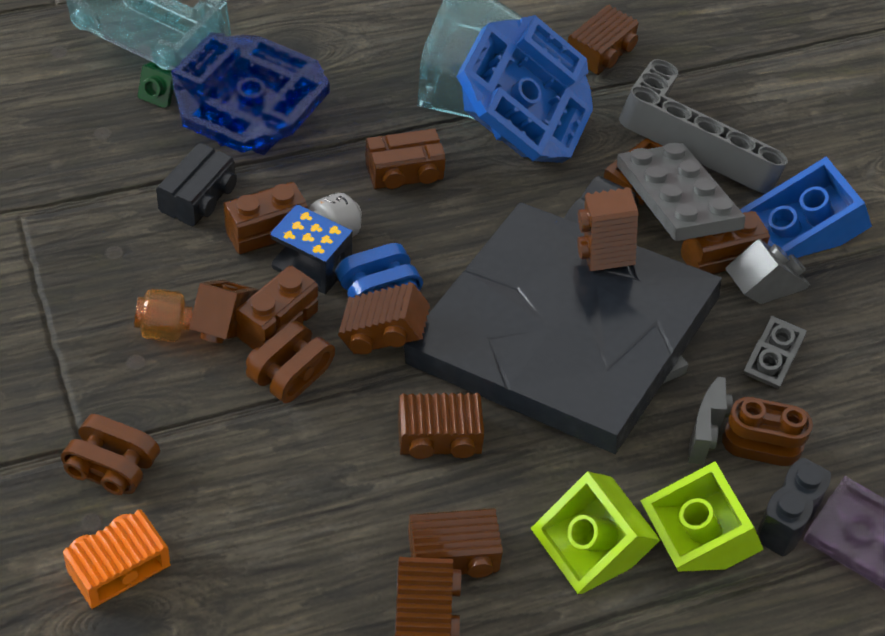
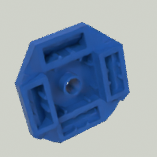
(527, 88)

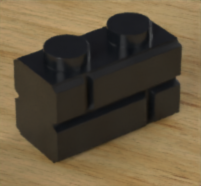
(196, 185)

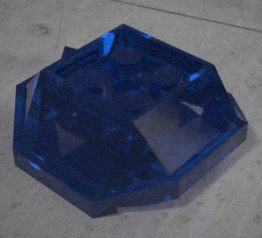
(246, 91)

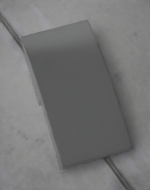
(775, 352)
(713, 409)

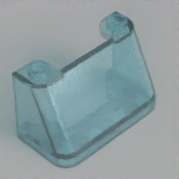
(151, 28)
(447, 48)

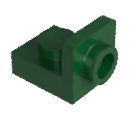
(155, 85)

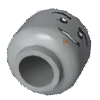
(340, 209)

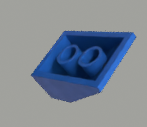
(812, 211)

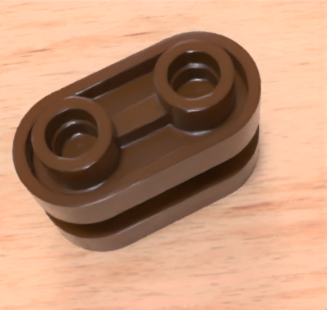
(289, 361)
(767, 431)
(110, 454)

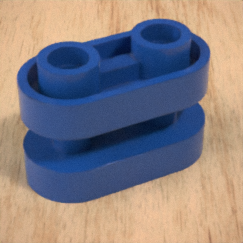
(377, 269)

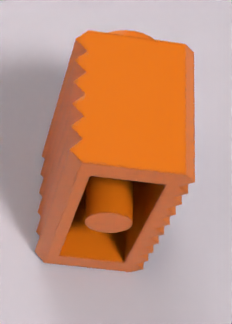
(116, 557)

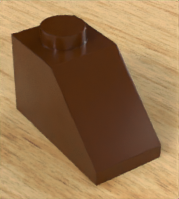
(215, 309)

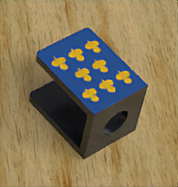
(312, 246)

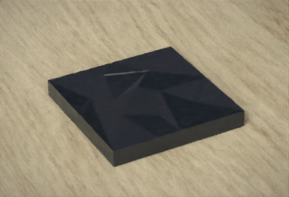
(562, 339)

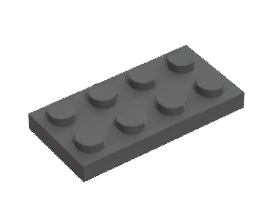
(680, 191)

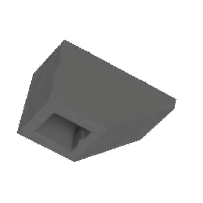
(767, 273)

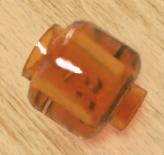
(162, 315)

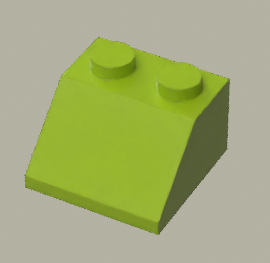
(702, 522)
(594, 532)

